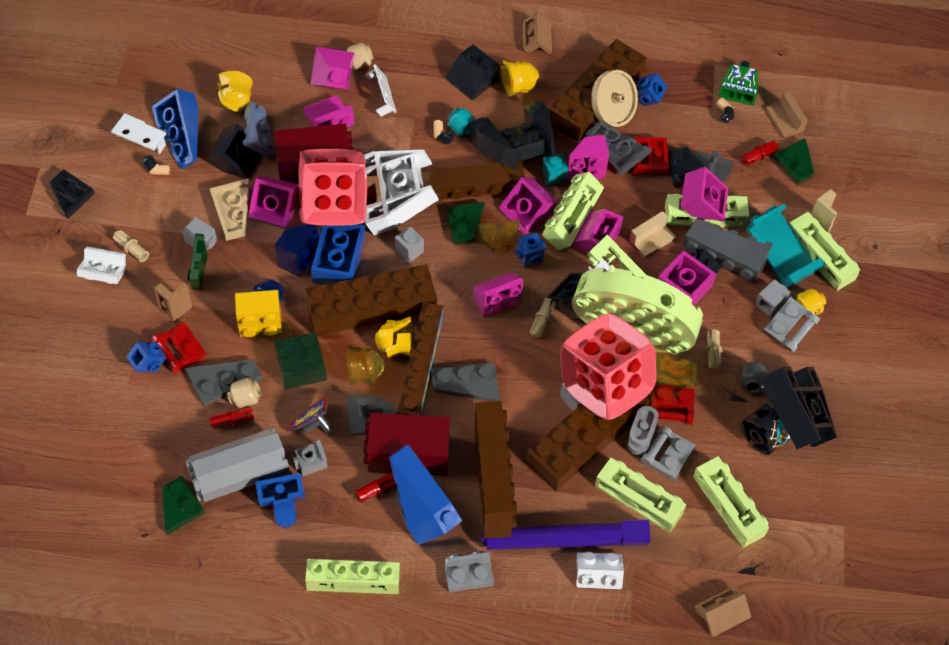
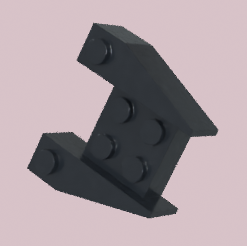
(519, 142)
(800, 405)

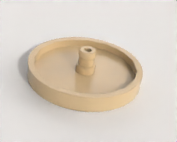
(614, 98)

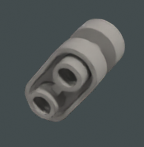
(642, 430)

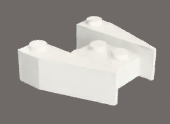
(399, 188)

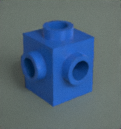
(651, 89)
(530, 249)
(146, 357)

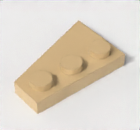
(232, 207)

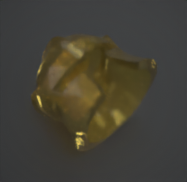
(363, 364)

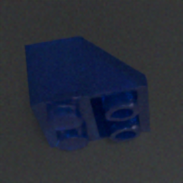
(297, 248)

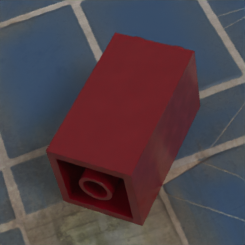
(293, 141)
(424, 434)

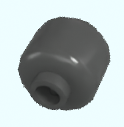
(750, 376)

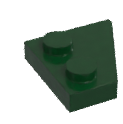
(796, 161)
(464, 221)
(199, 261)
(179, 505)

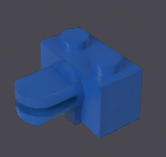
(281, 494)

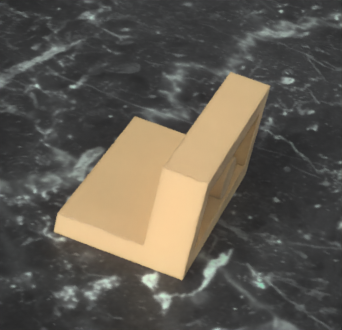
(823, 212)
(651, 235)

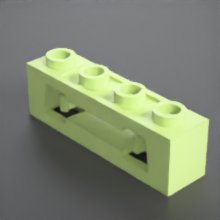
(581, 188)
(735, 208)
(821, 245)
(623, 260)
(640, 494)
(752, 524)
(352, 576)

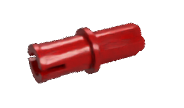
(759, 153)
(231, 418)
(375, 487)

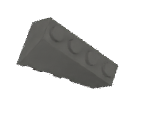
(729, 249)

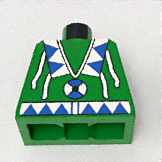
(740, 84)

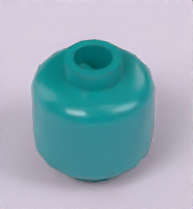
(459, 121)

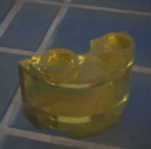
(499, 238)
(675, 373)

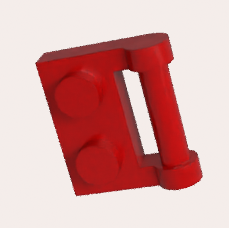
(656, 160)
(185, 344)
(675, 399)

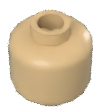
(362, 57)
(244, 393)

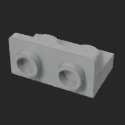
(468, 571)

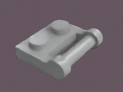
(787, 319)
(674, 457)

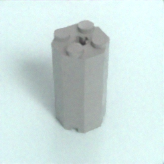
(237, 465)

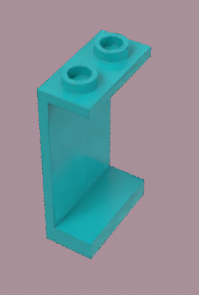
(787, 254)

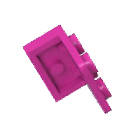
(329, 112)

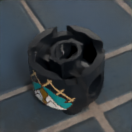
(765, 430)

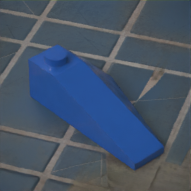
(178, 117)
(424, 503)

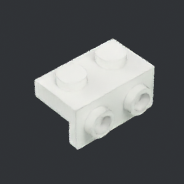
(102, 265)
(599, 570)

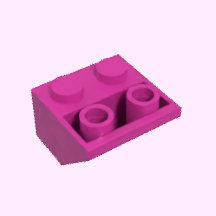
(589, 156)
(596, 227)
(498, 294)

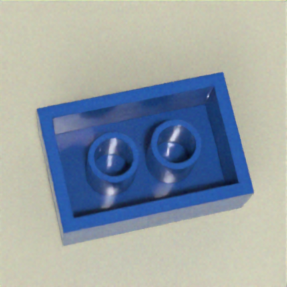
(338, 253)

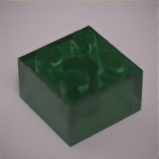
(300, 360)

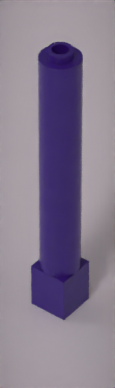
(573, 535)

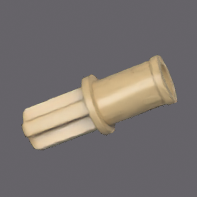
(131, 245)
(542, 318)
(714, 349)

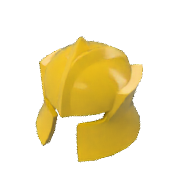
(518, 77)
(238, 93)
(395, 337)

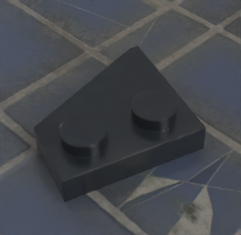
(682, 162)
(70, 192)

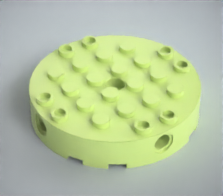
(637, 300)

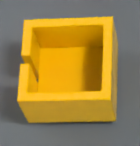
(258, 313)

